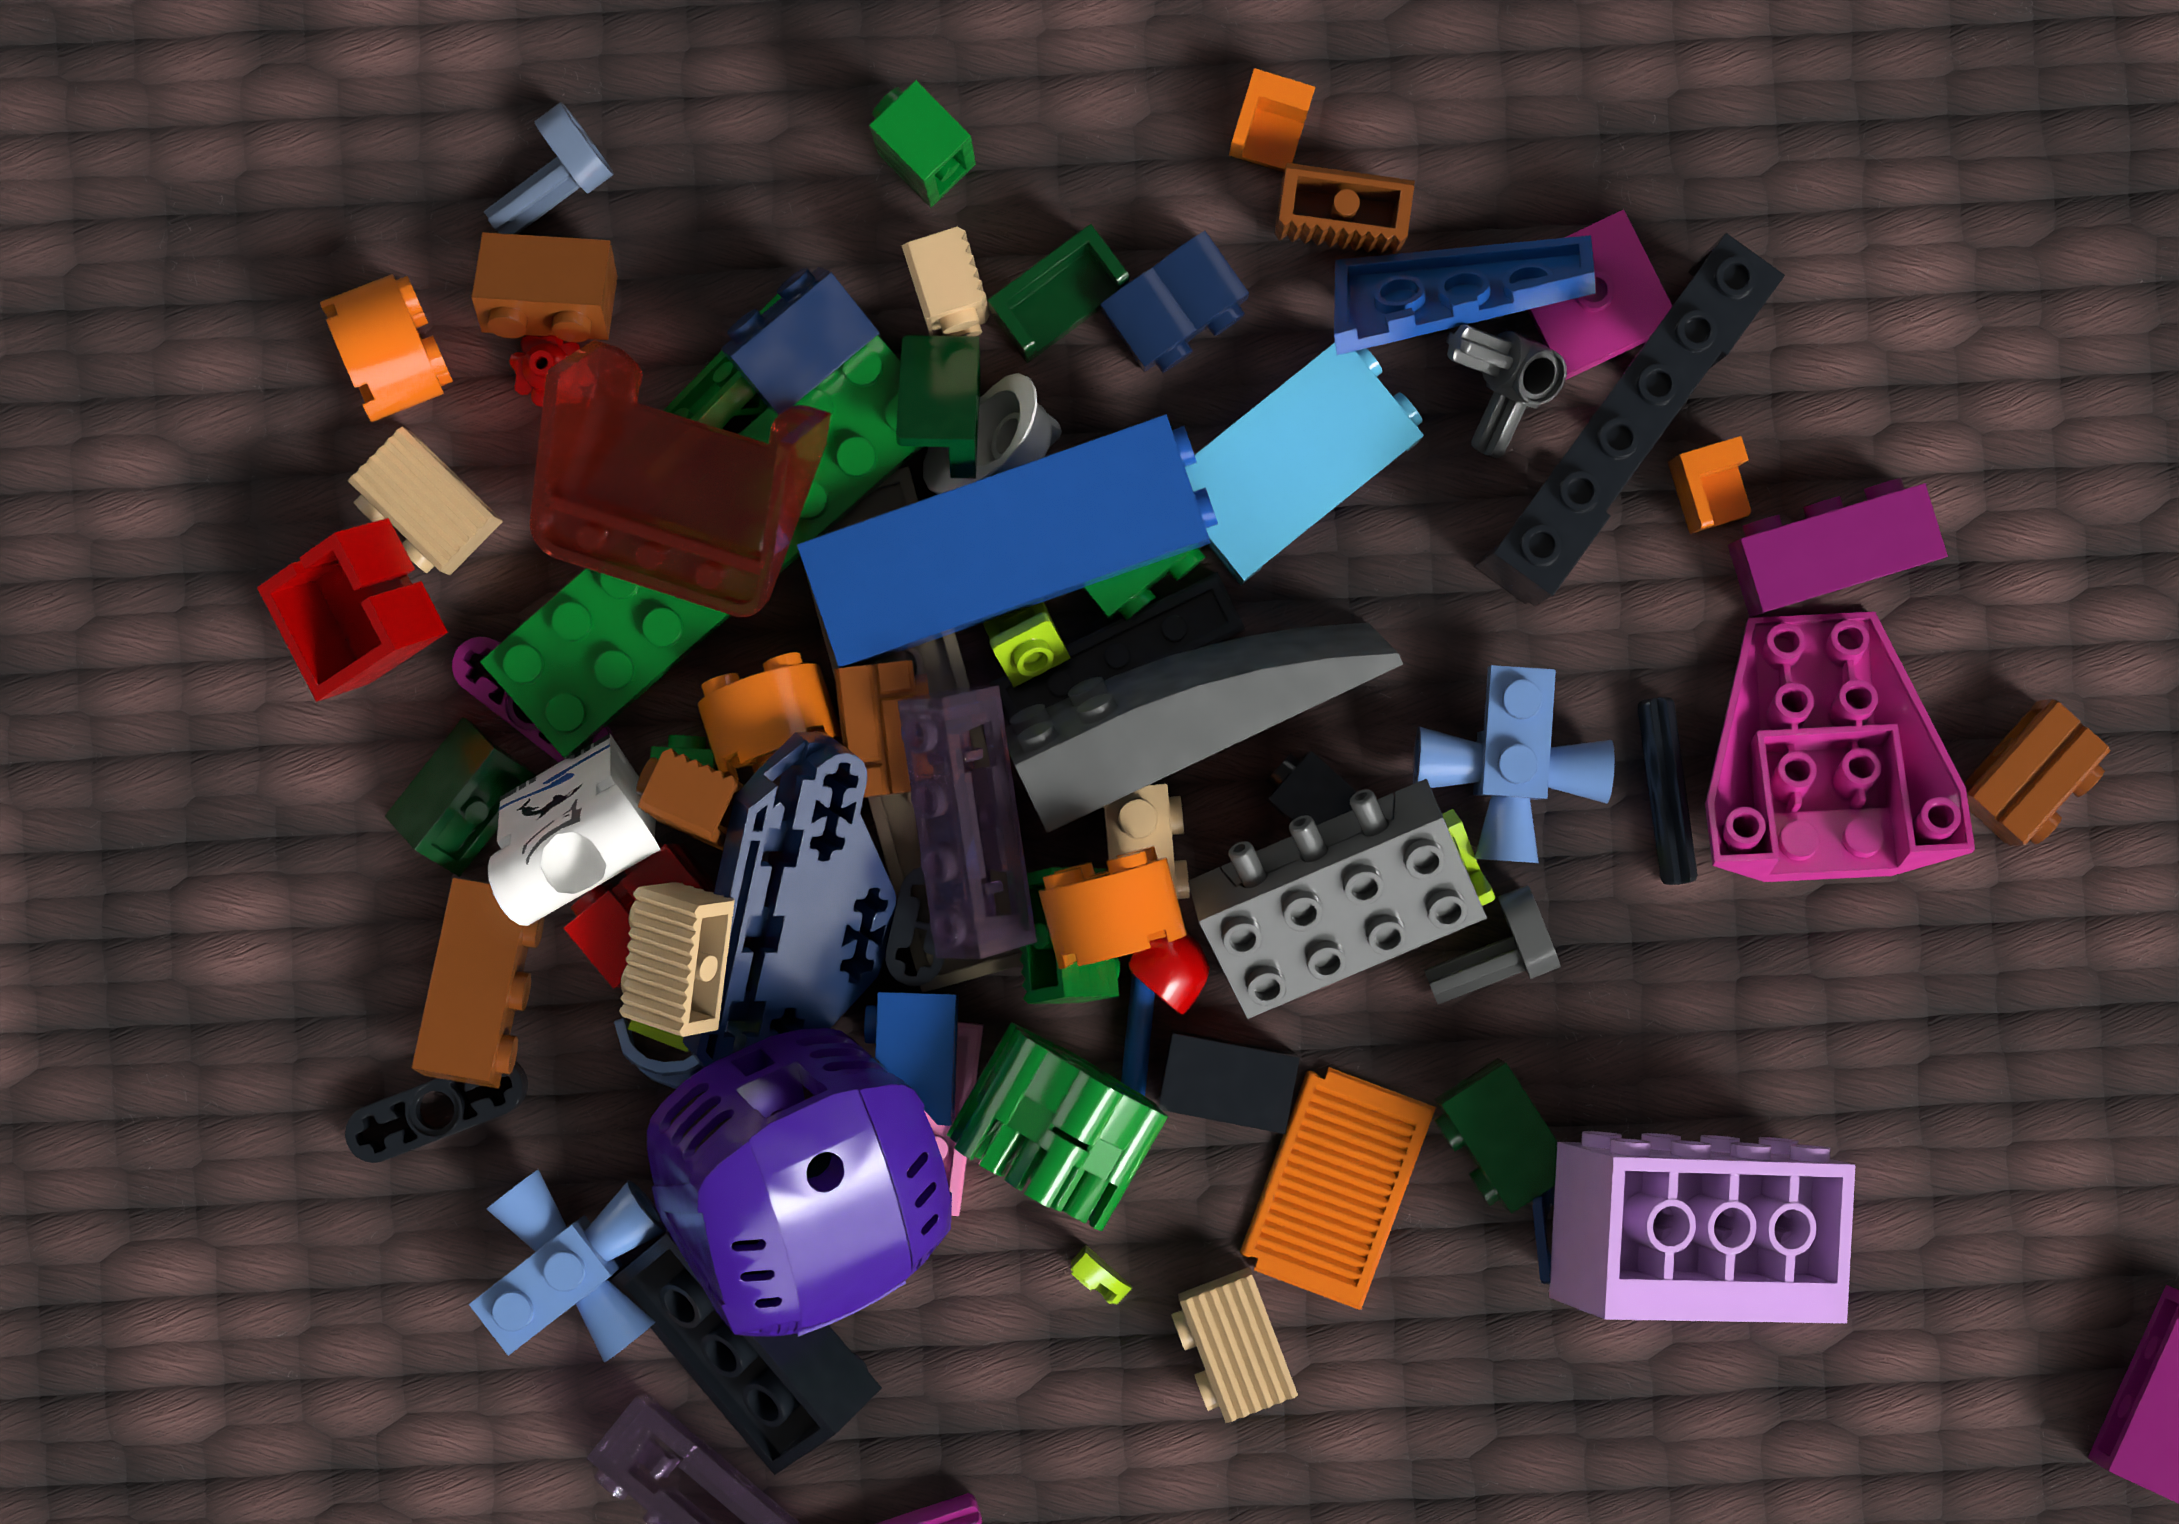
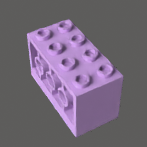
(1701, 1229)

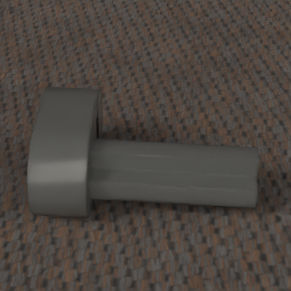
(1525, 950)

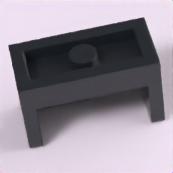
(1228, 1081)

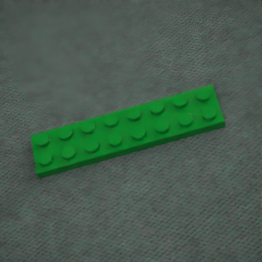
(613, 639)

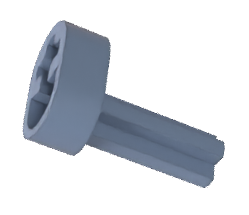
(575, 166)

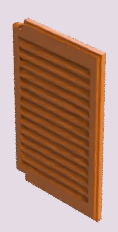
(1336, 1185)

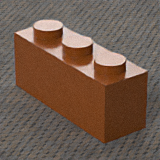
(475, 989)

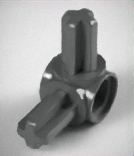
(1516, 370)

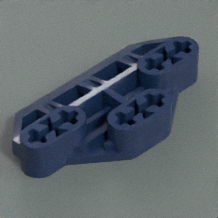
(812, 910)

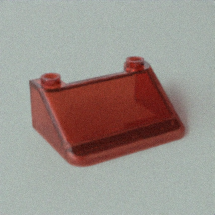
(665, 493)

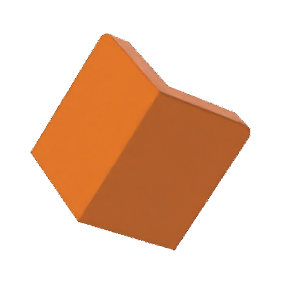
(1271, 120)
(1711, 484)

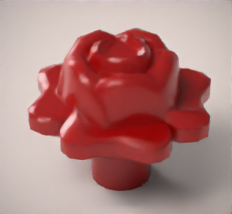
(533, 364)

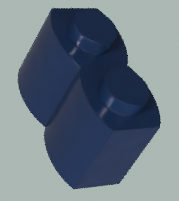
(1175, 303)

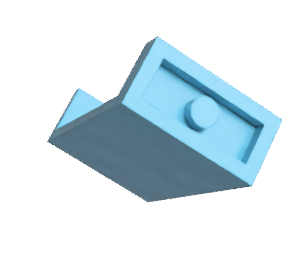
(1300, 456)

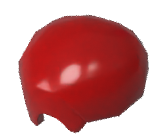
(1173, 970)

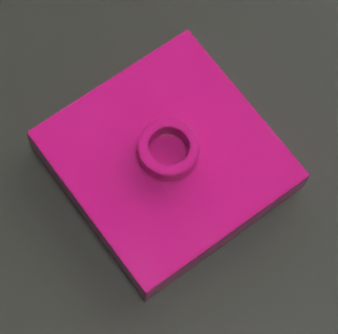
(1622, 311)

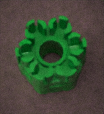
(1058, 1124)

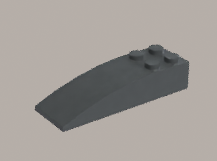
(1181, 710)

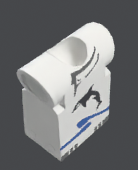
(568, 832)

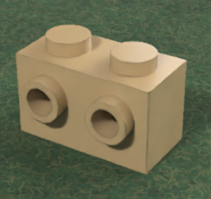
(1144, 821)

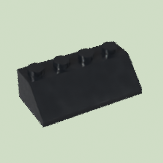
(773, 1390)

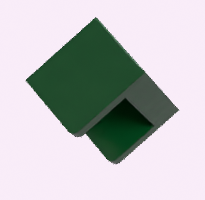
(1058, 293)

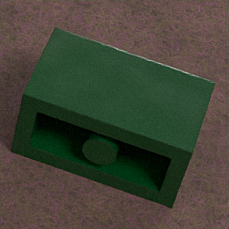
(1502, 1135)

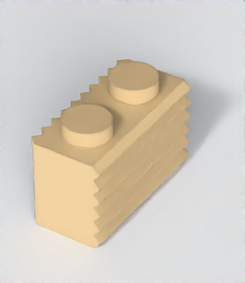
(947, 283)
(424, 503)
(676, 958)
(1235, 1345)

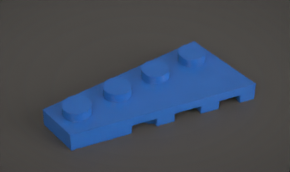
(1438, 290)

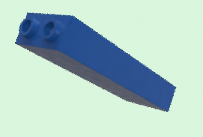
(1007, 542)

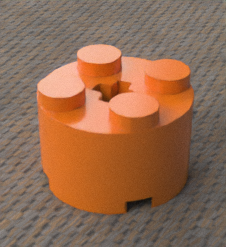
(383, 348)
(759, 713)
(1112, 910)

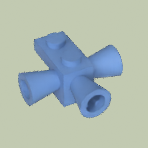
(1514, 761)
(568, 1267)

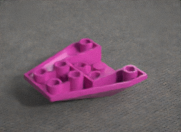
(1830, 759)

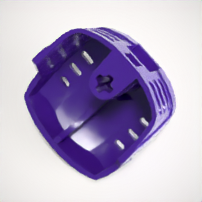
(823, 1238)

